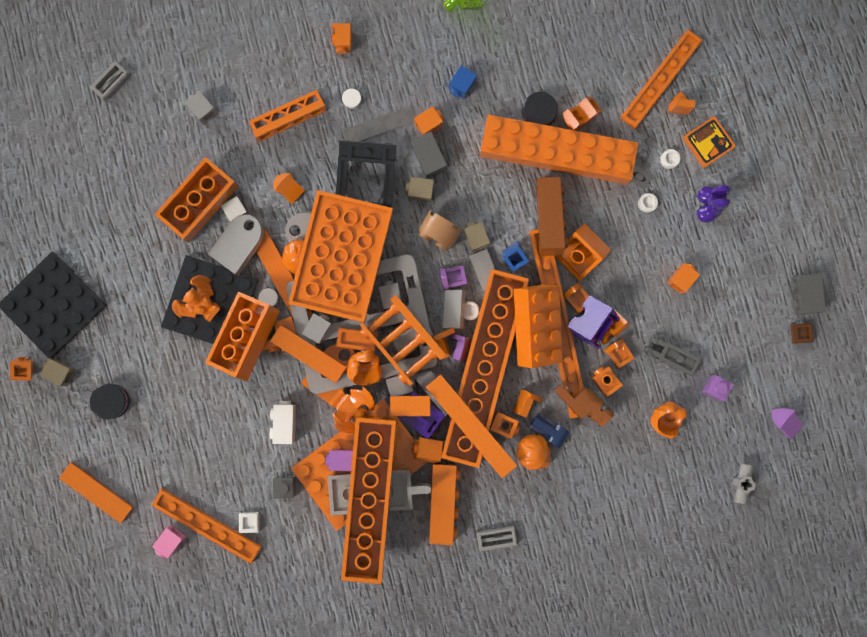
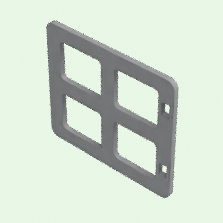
(416, 306)

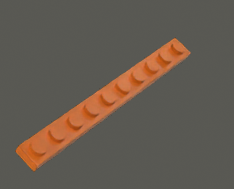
(549, 275)

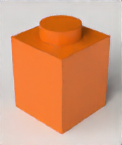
(429, 121)
(683, 278)
(427, 450)

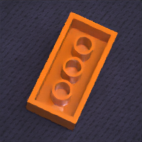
(196, 200)
(538, 325)
(242, 336)

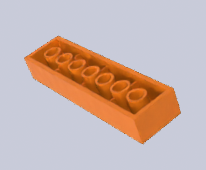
(559, 149)
(369, 500)

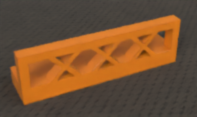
(290, 119)

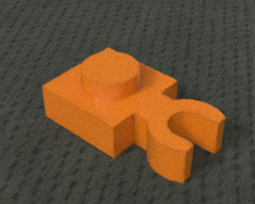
(615, 329)

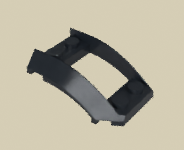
(367, 153)

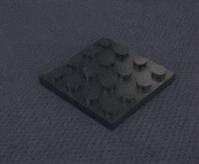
(225, 288)
(51, 305)

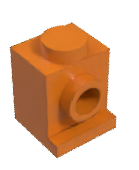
(342, 37)
(21, 369)
(612, 386)
(496, 425)

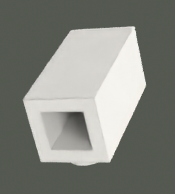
(283, 423)

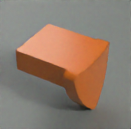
(681, 105)
(287, 187)
(576, 297)
(442, 342)
(619, 353)
(525, 402)

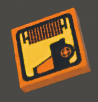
(708, 142)

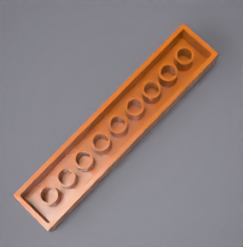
(485, 363)

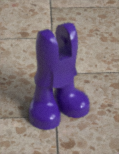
(716, 202)

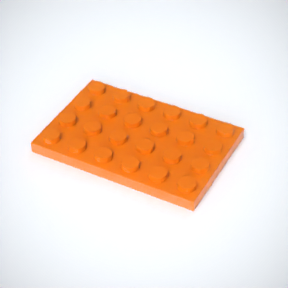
(340, 256)
(314, 472)

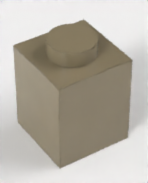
(420, 189)
(476, 236)
(57, 372)

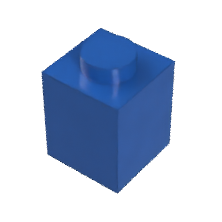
(462, 82)
(515, 256)

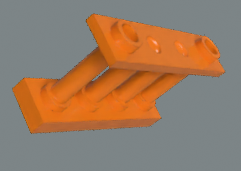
(421, 337)

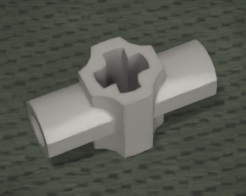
(742, 492)

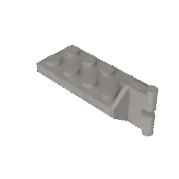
(400, 496)

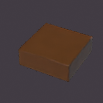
(802, 333)

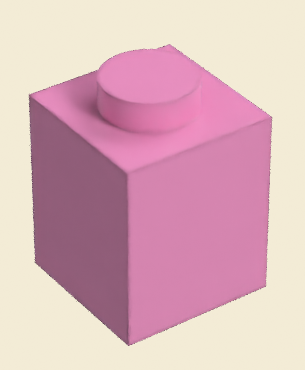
(168, 542)

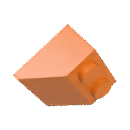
(583, 252)

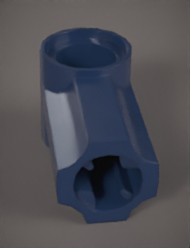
(552, 432)

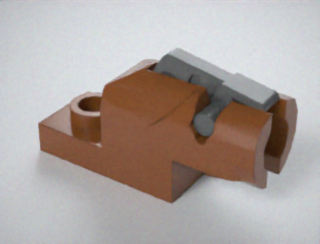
(586, 403)

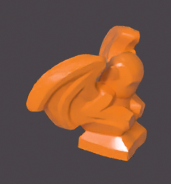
(197, 301)
(349, 408)

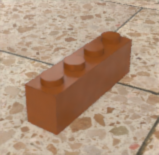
(550, 216)

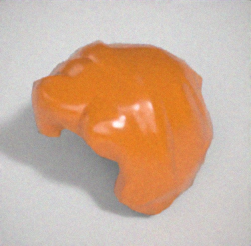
(292, 254)
(364, 368)
(668, 419)
(533, 452)

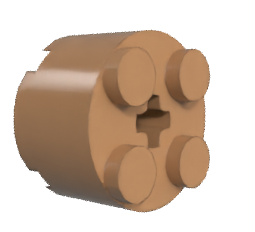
(439, 229)

